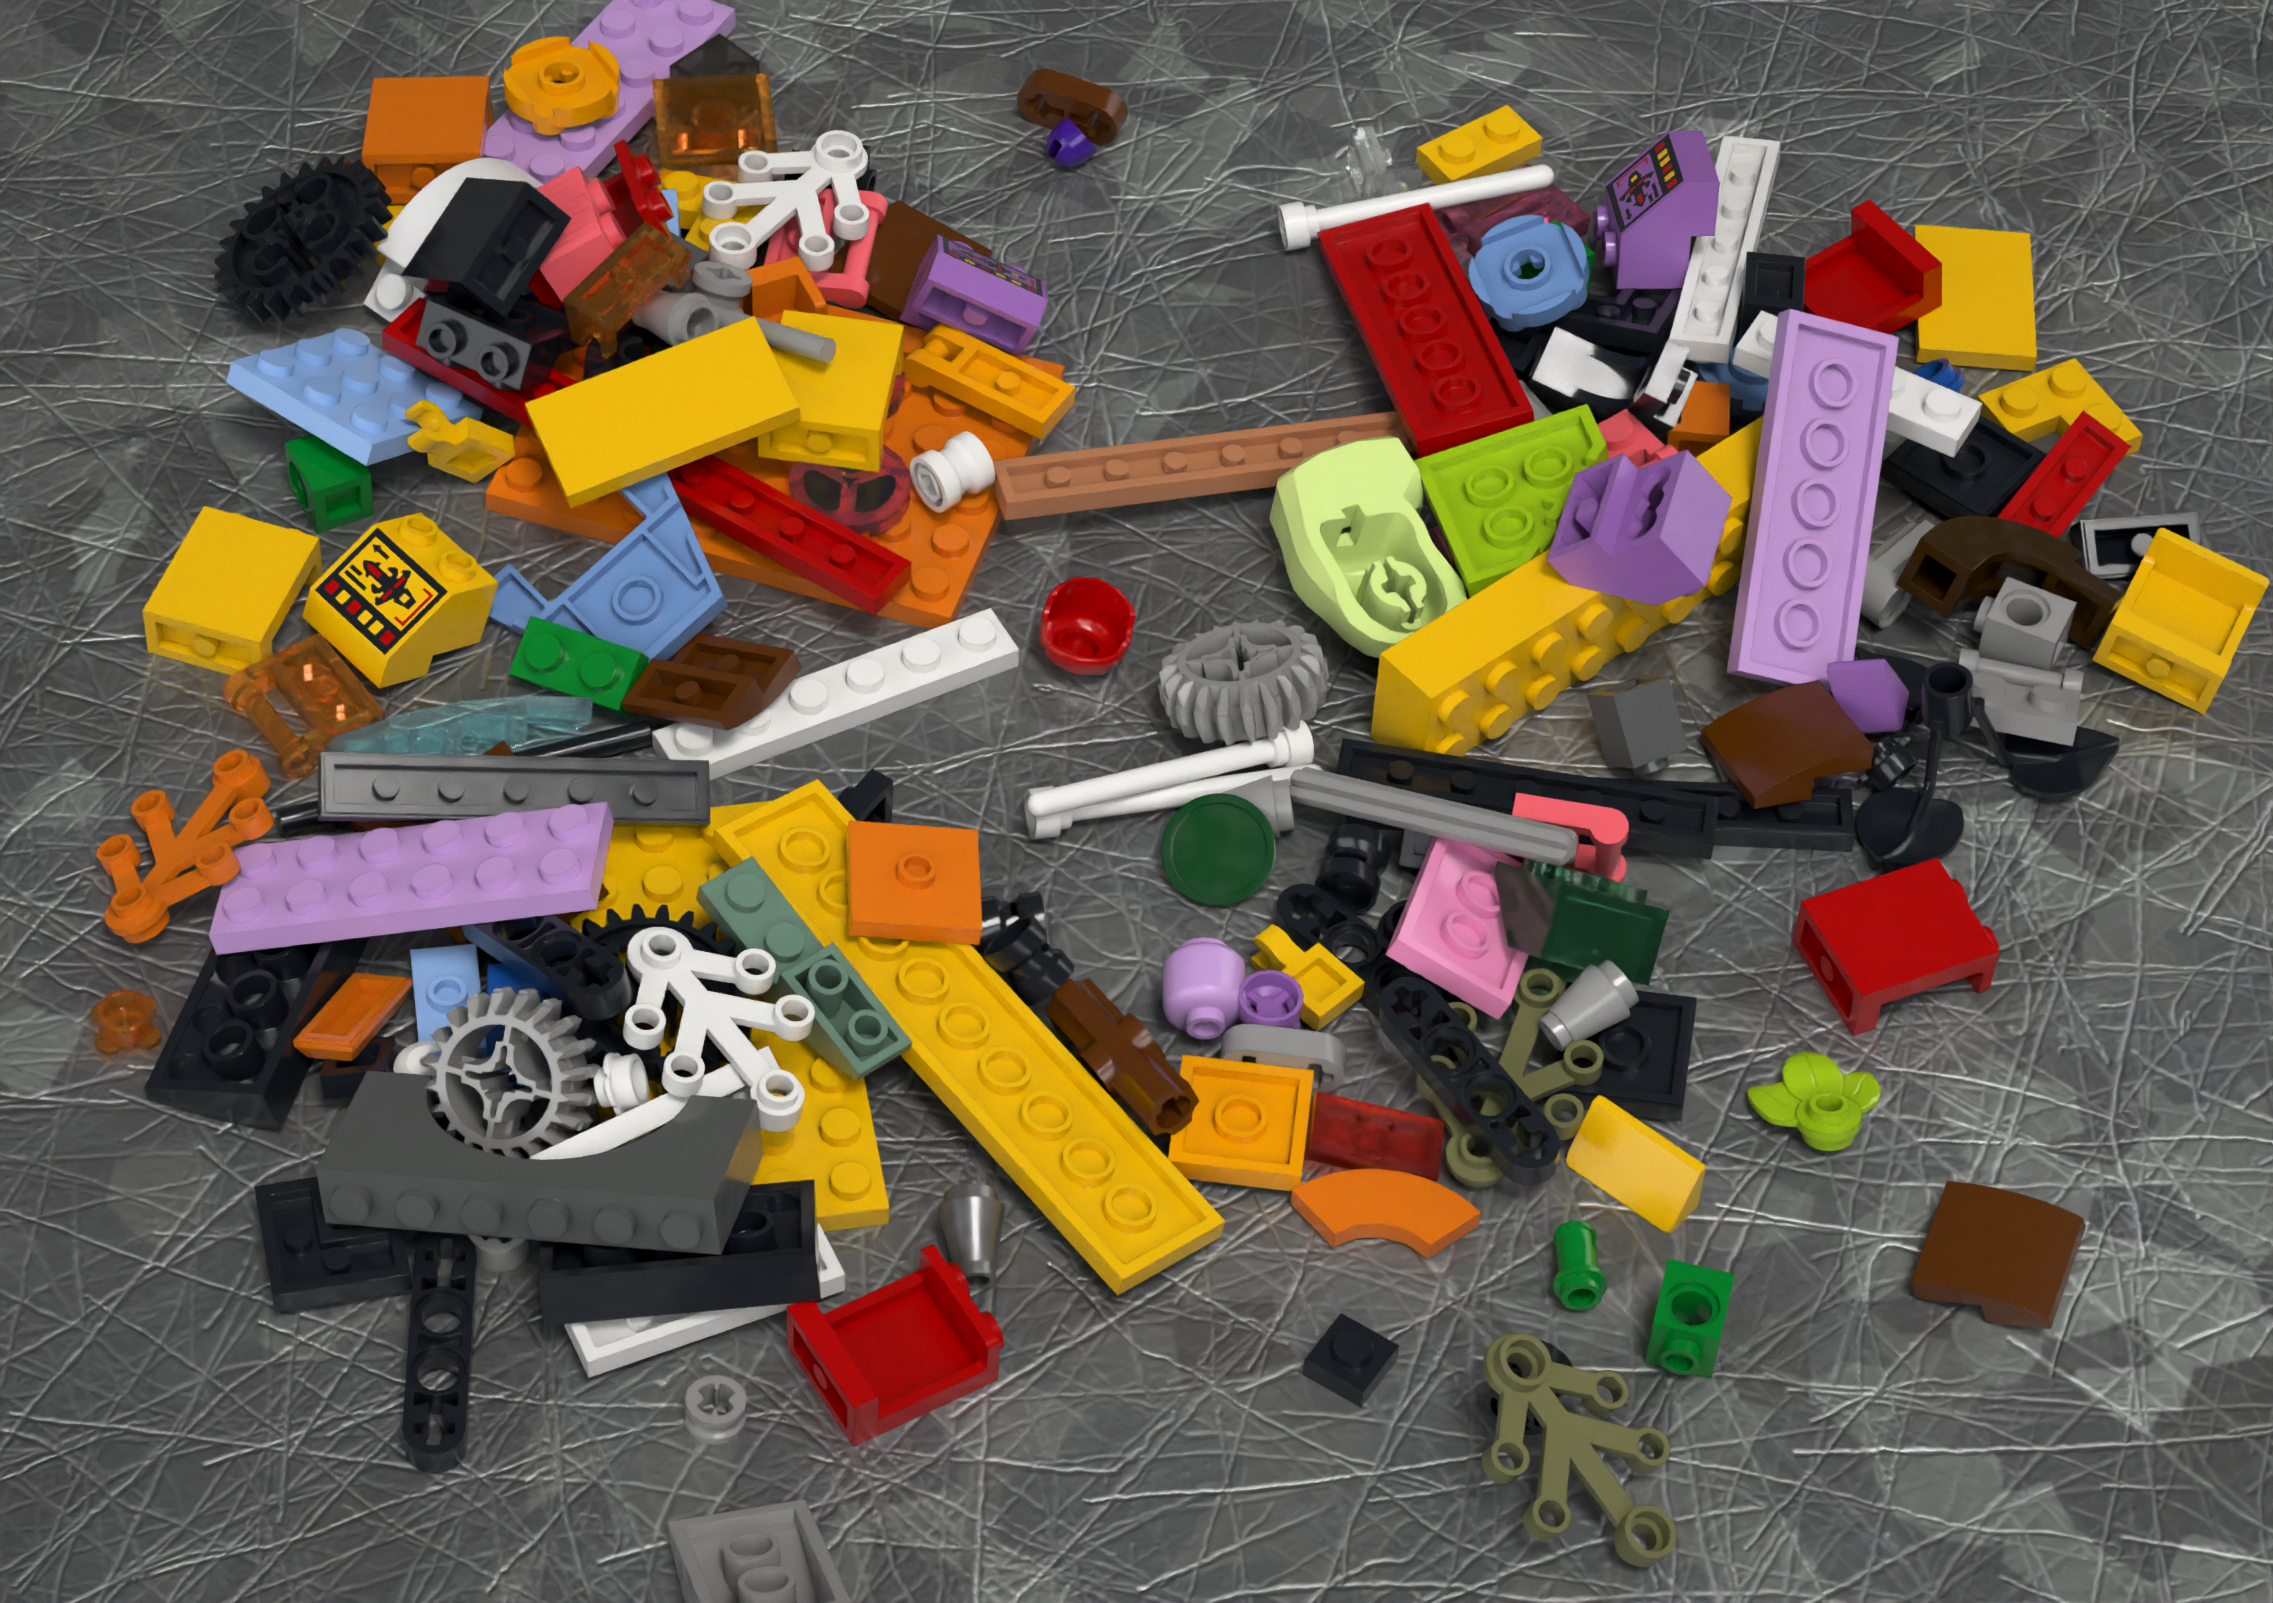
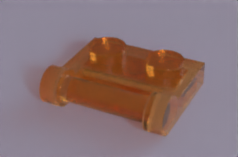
(319, 691)

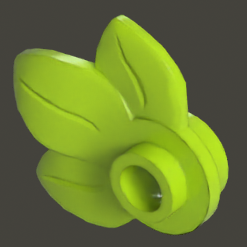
(1817, 1100)

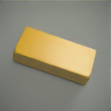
(1636, 1165)

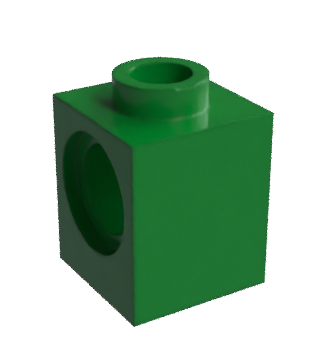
(328, 483)
(1694, 1297)

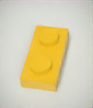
(1480, 148)

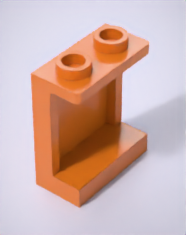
(424, 129)

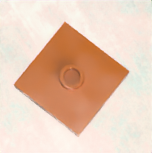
(913, 882)

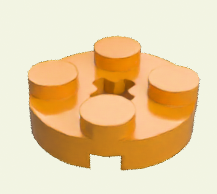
(587, 88)

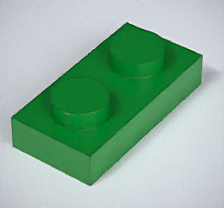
(576, 664)

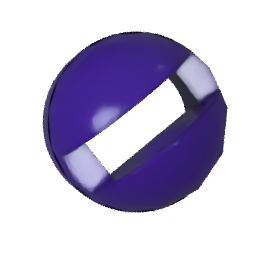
(1069, 145)

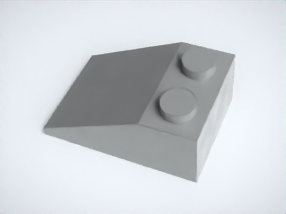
(755, 1557)

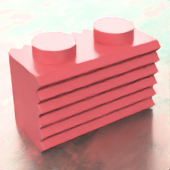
(589, 234)

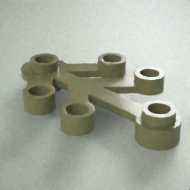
(1528, 1009)
(1572, 1442)

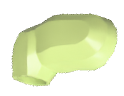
(1360, 545)

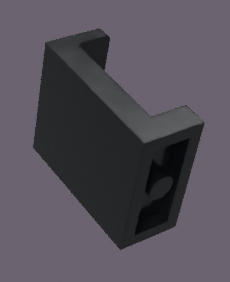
(487, 243)

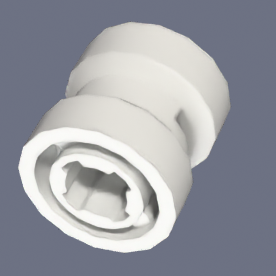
(949, 473)

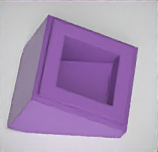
(1869, 694)

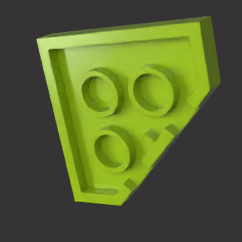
(1507, 491)

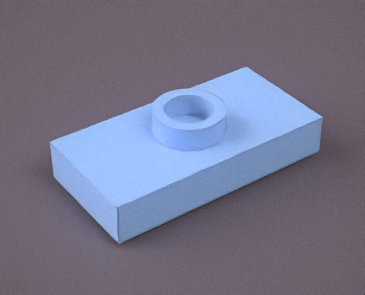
(441, 982)

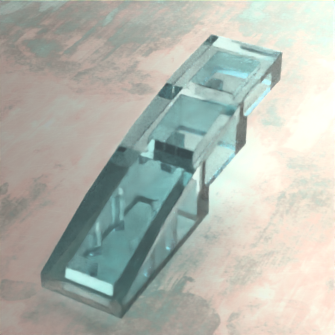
(465, 722)

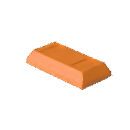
(353, 1016)

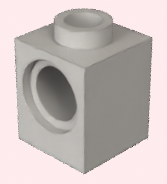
(2024, 625)

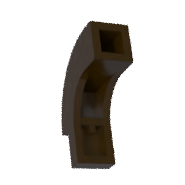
(1977, 553)

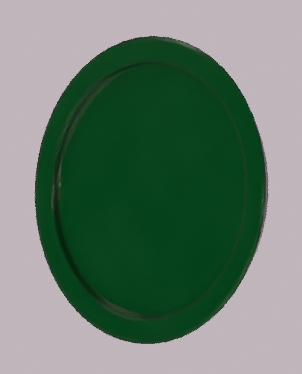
(1218, 849)

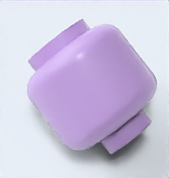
(1202, 987)

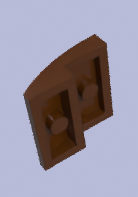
(897, 253)
(713, 682)
(1784, 742)
(1998, 1254)

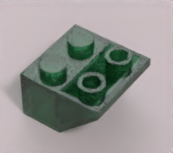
(1579, 918)

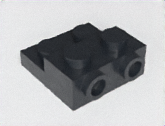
(504, 351)

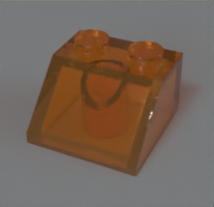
(711, 120)

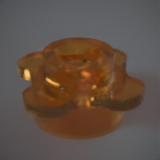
(122, 1009)

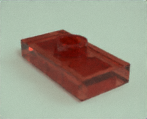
(1372, 1137)

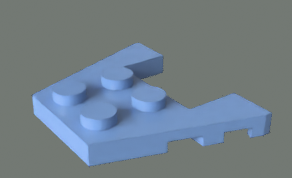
(641, 595)

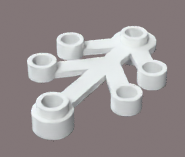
(833, 160)
(717, 1017)

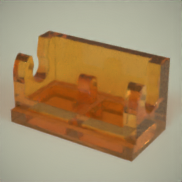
(624, 286)

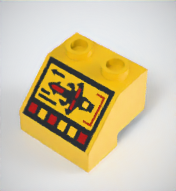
(401, 599)

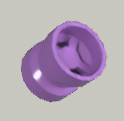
(1271, 1000)

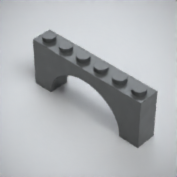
(659, 1193)

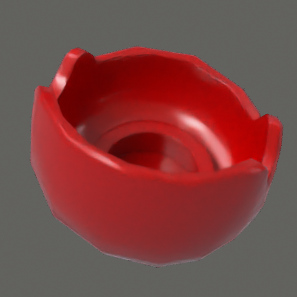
(1086, 626)

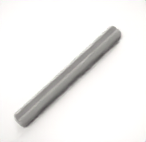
(1434, 816)

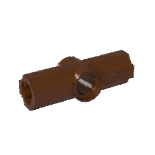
(1122, 1056)

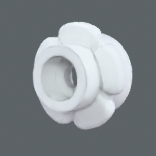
(621, 1083)

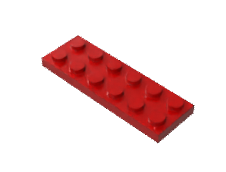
(1424, 329)

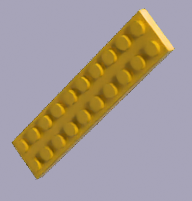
(990, 1059)

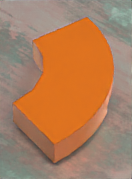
(1385, 1207)

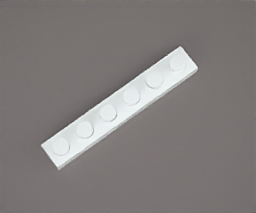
(1714, 279)
(851, 694)

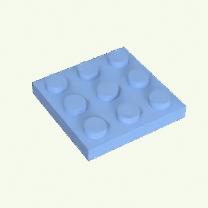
(346, 392)

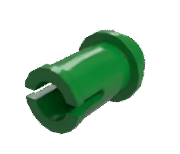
(1578, 1276)

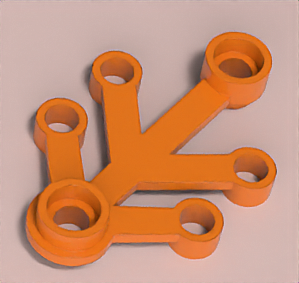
(139, 907)

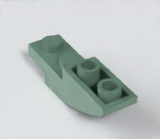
(849, 1020)

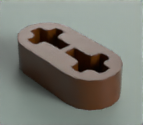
(1053, 96)

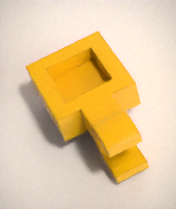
(461, 449)
(1324, 980)

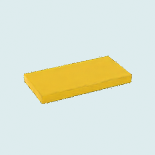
(662, 411)

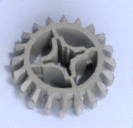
(1243, 681)
(528, 1030)

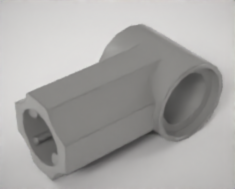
(1882, 598)

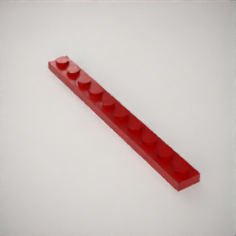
(711, 493)

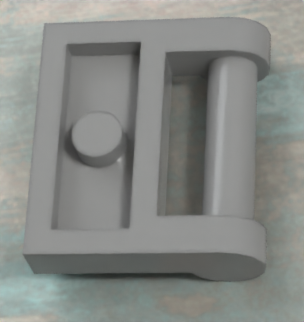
(2026, 698)

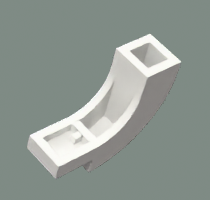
(390, 291)

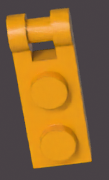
(989, 380)

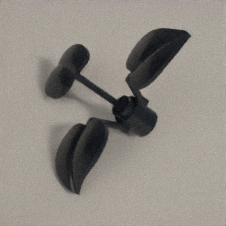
(1913, 827)

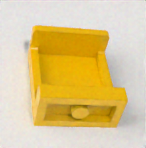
(840, 400)
(229, 591)
(2181, 620)

